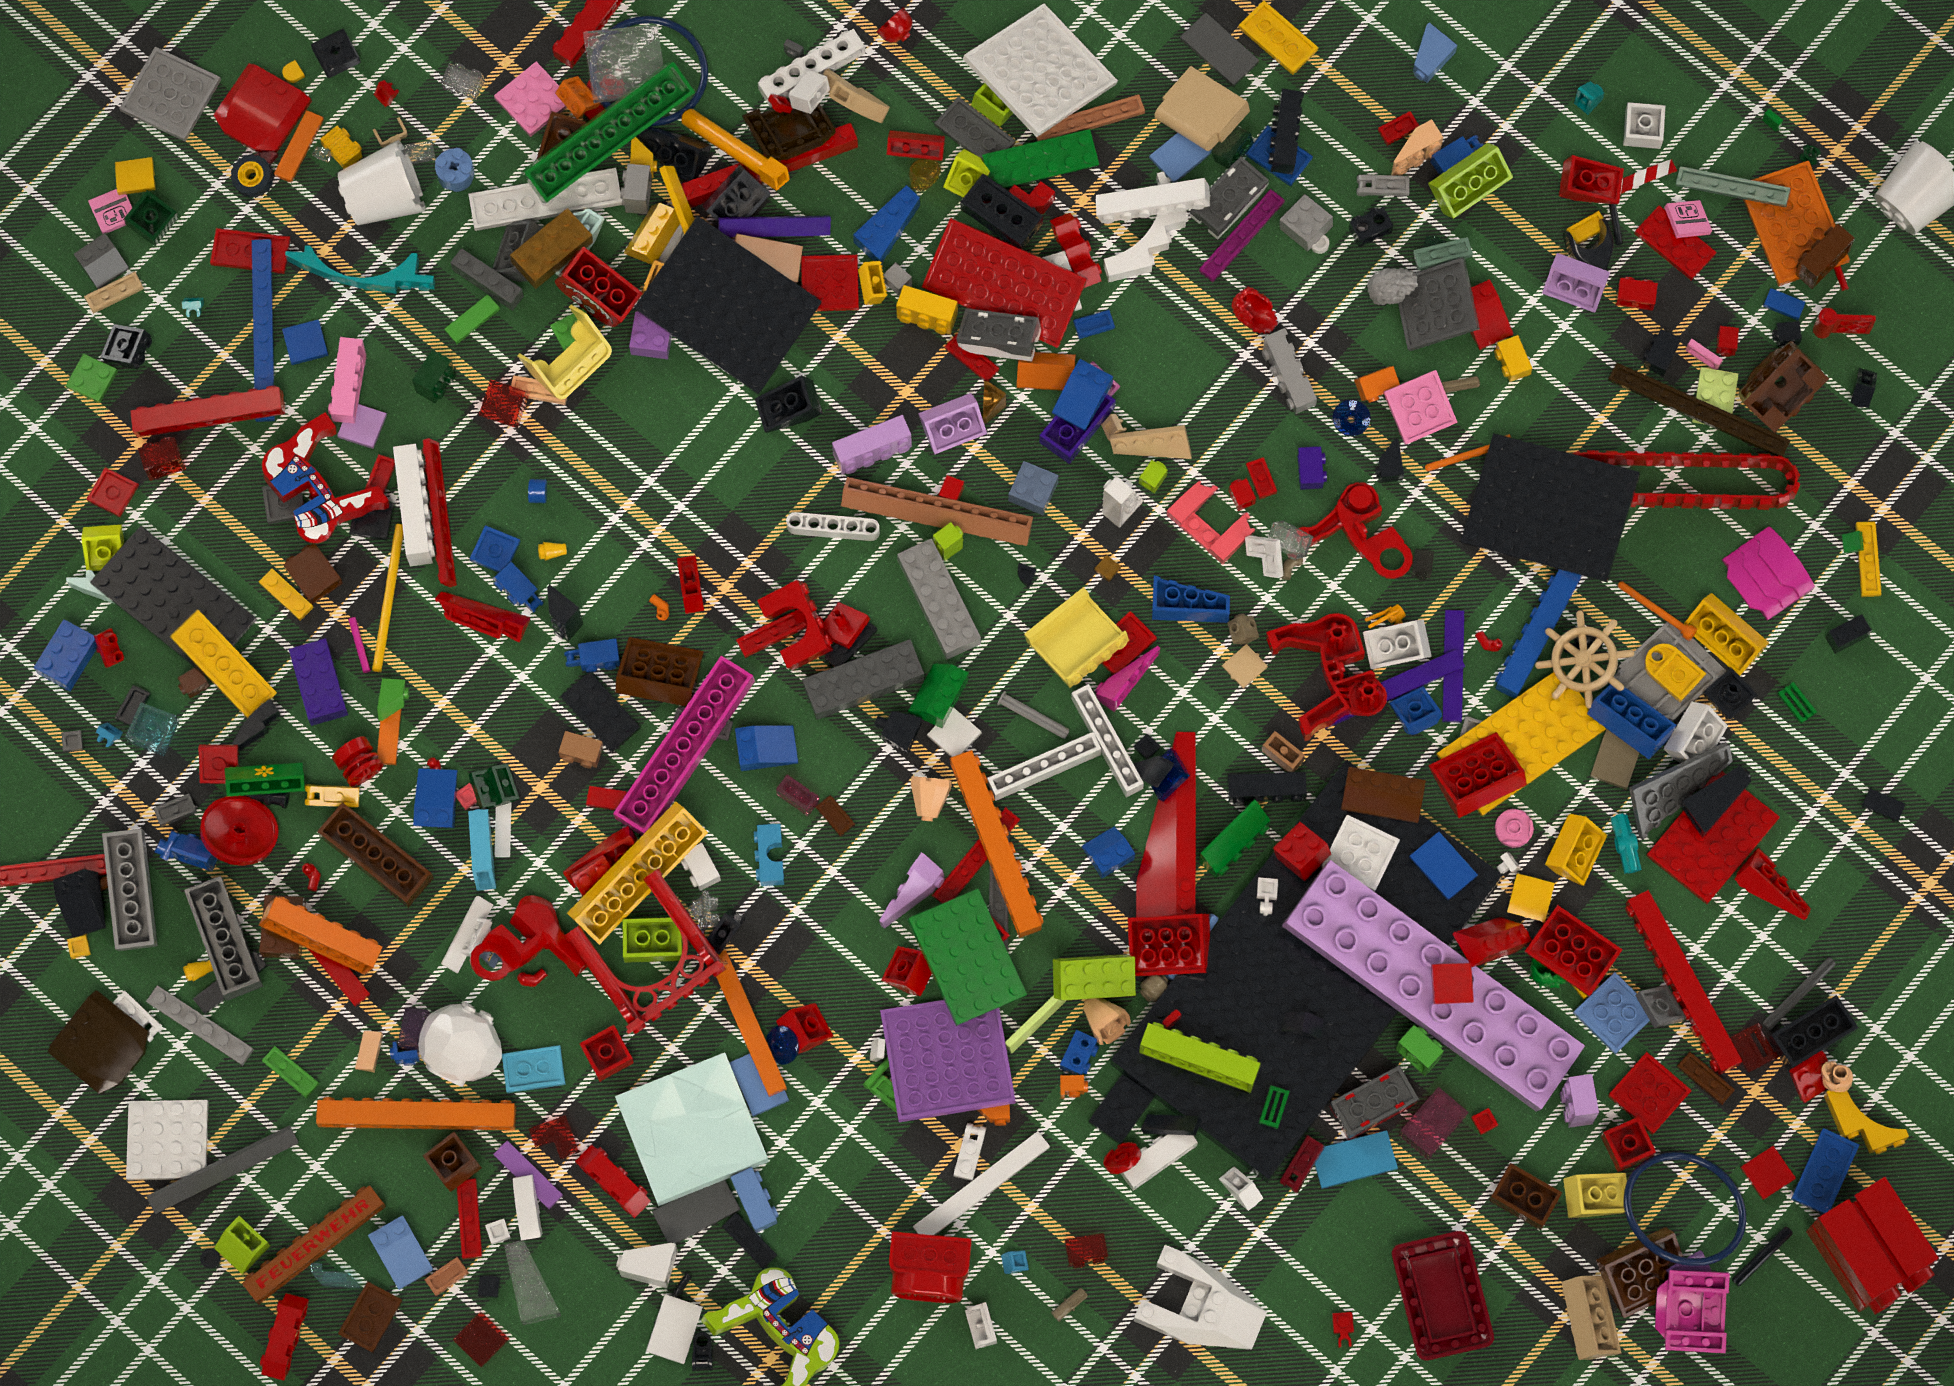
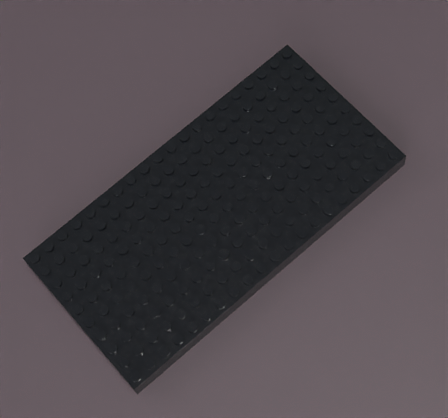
(1264, 971)

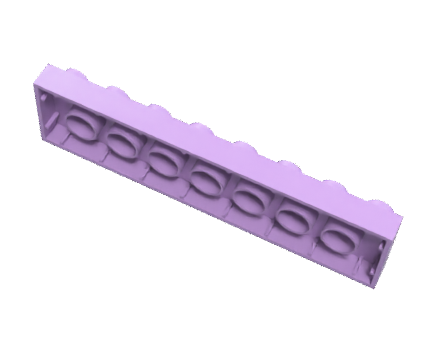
(1394, 962)

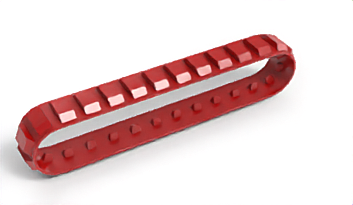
(1705, 501)

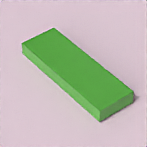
(472, 319)
(290, 1072)

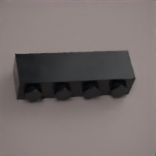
(1267, 787)

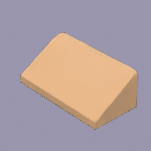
(369, 1051)

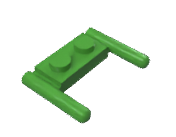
(881, 1086)

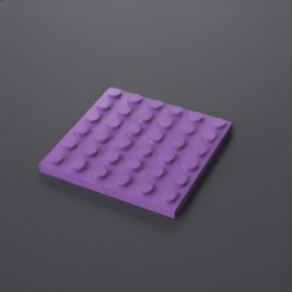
(944, 1065)

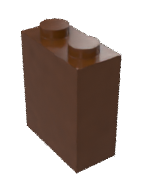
(312, 573)

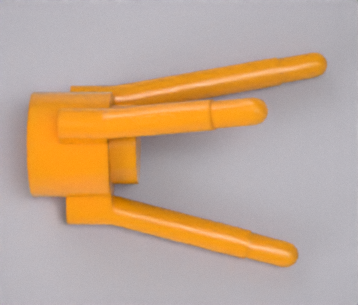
(1392, 614)

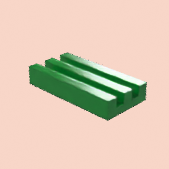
(1781, 694)
(1269, 1122)

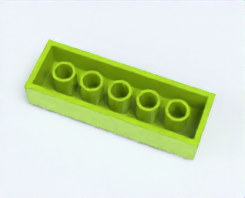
(1199, 1057)

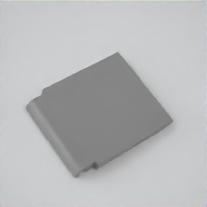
(1635, 678)

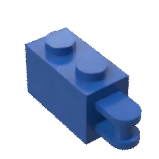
(1454, 153)
(516, 586)
(595, 655)

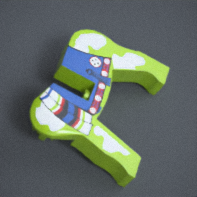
(808, 1340)

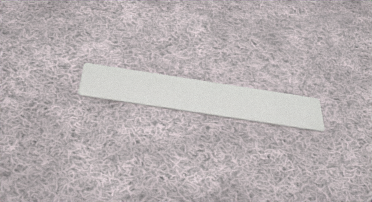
(503, 830)

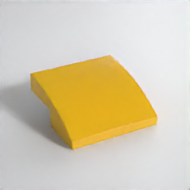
(135, 176)
(1530, 897)

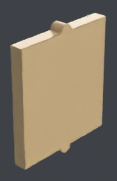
(1244, 666)

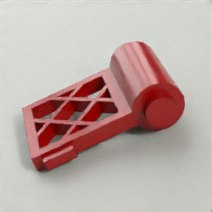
(1831, 322)

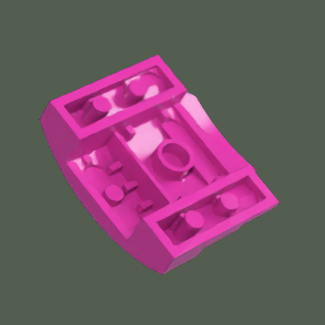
(1767, 573)
(1693, 1310)

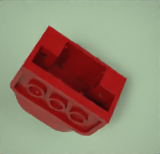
(929, 1267)

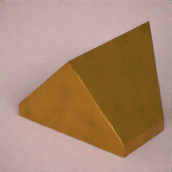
(993, 401)

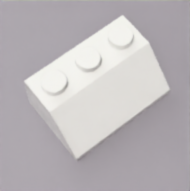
(1695, 733)

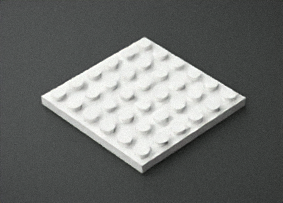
(1040, 70)

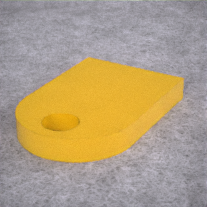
(1674, 672)

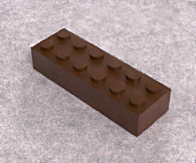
(375, 855)

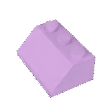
(1576, 282)
(953, 423)

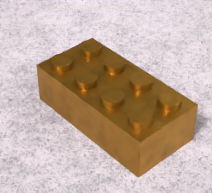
(551, 248)

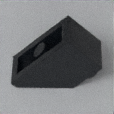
(1863, 388)
(1390, 464)
(725, 930)

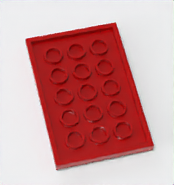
(1710, 861)

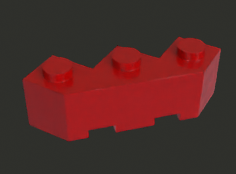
(1040, 197)
(1076, 248)
(613, 1180)
(284, 1336)

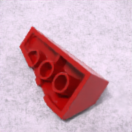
(612, 848)
(1763, 881)

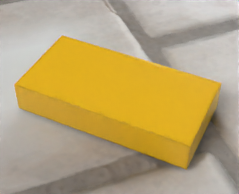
(1586, 228)

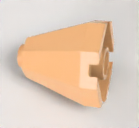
(929, 796)
(1105, 1019)

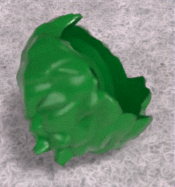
(1544, 976)

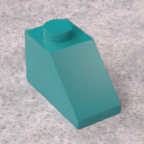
(1588, 97)

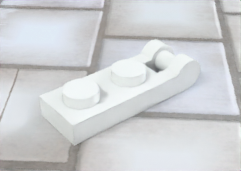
(135, 1011)
(969, 1152)

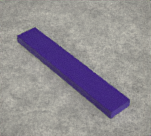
(775, 226)
(1453, 682)

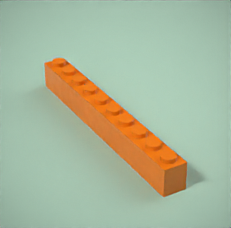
(995, 843)
(416, 1115)

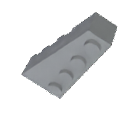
(1288, 371)

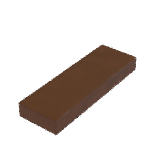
(1705, 1078)

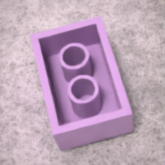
(1579, 1101)

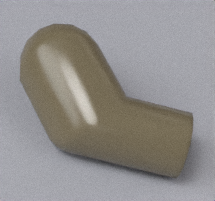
(1288, 565)

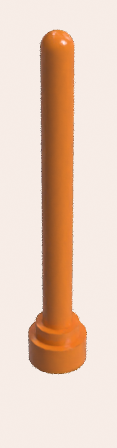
(1458, 458)
(1687, 631)

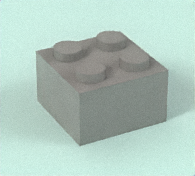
(636, 188)
(1306, 222)

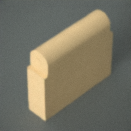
(1201, 109)

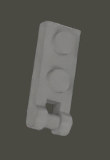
(1383, 185)

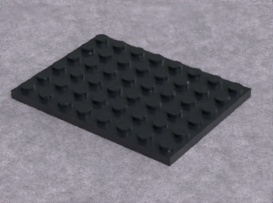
(727, 305)
(1550, 507)

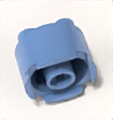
(447, 163)

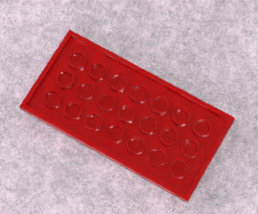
(1003, 279)

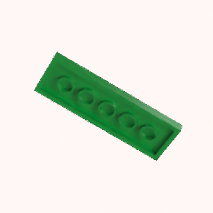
(1042, 159)

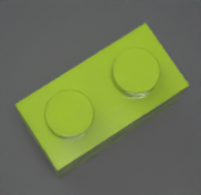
(948, 541)

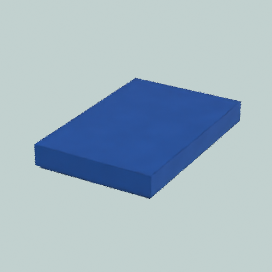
(1260, 152)
(1443, 866)

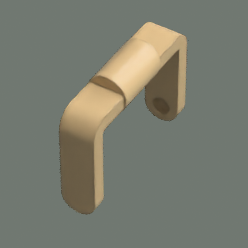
(392, 139)

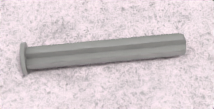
(1033, 715)

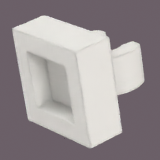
(1508, 864)

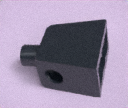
(899, 730)

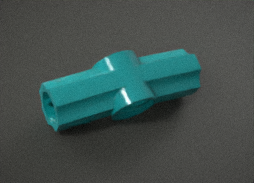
(1626, 843)

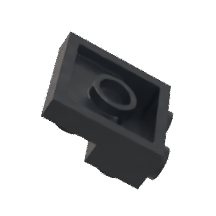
(126, 346)

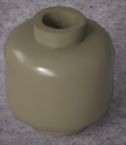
(1153, 987)

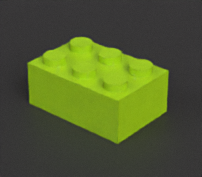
(651, 940)

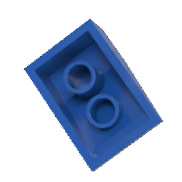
(1083, 394)
(765, 746)
(435, 798)

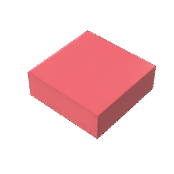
(466, 796)

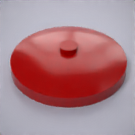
(239, 830)

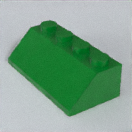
(1234, 840)

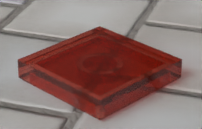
(481, 1339)

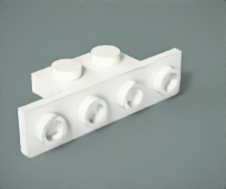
(470, 934)

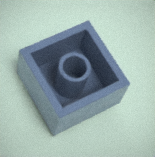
(1033, 488)

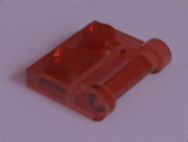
(1749, 1051)

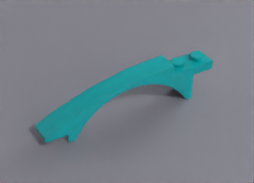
(403, 276)

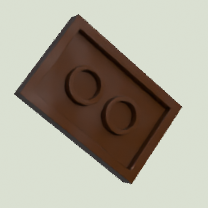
(370, 1317)

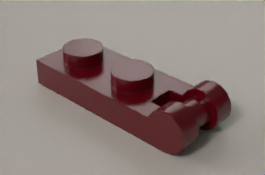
(1302, 1163)

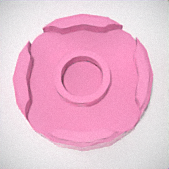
(1514, 828)

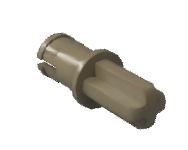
(1069, 1304)

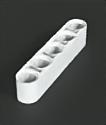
(840, 532)

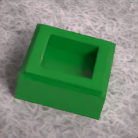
(1772, 120)
(1853, 542)

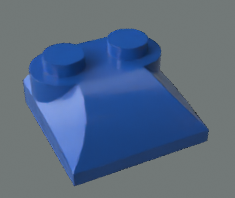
(1416, 711)

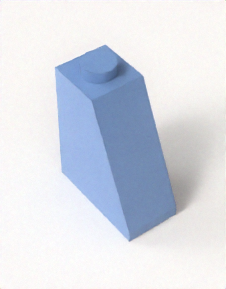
(1433, 53)

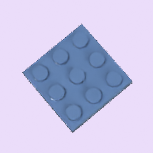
(1613, 1013)

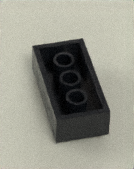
(1813, 1032)

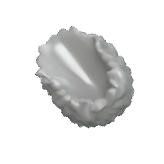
(1391, 285)

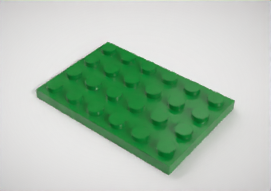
(967, 957)

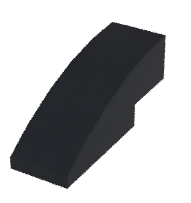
(256, 724)

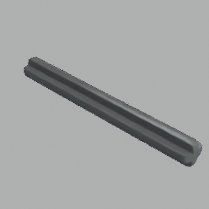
(1799, 993)

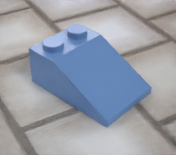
(400, 1252)

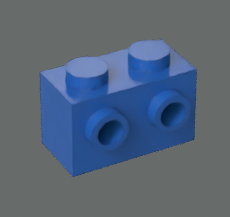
(1079, 1053)

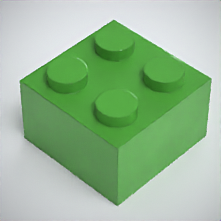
(1420, 1049)

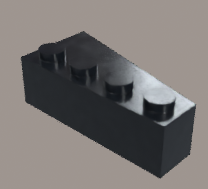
(1285, 131)

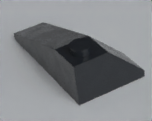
(677, 150)

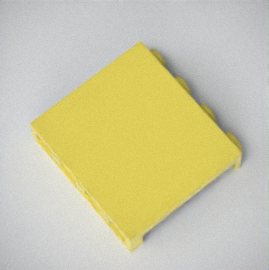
(1076, 638)

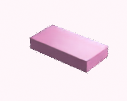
(1704, 354)

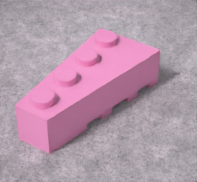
(348, 380)

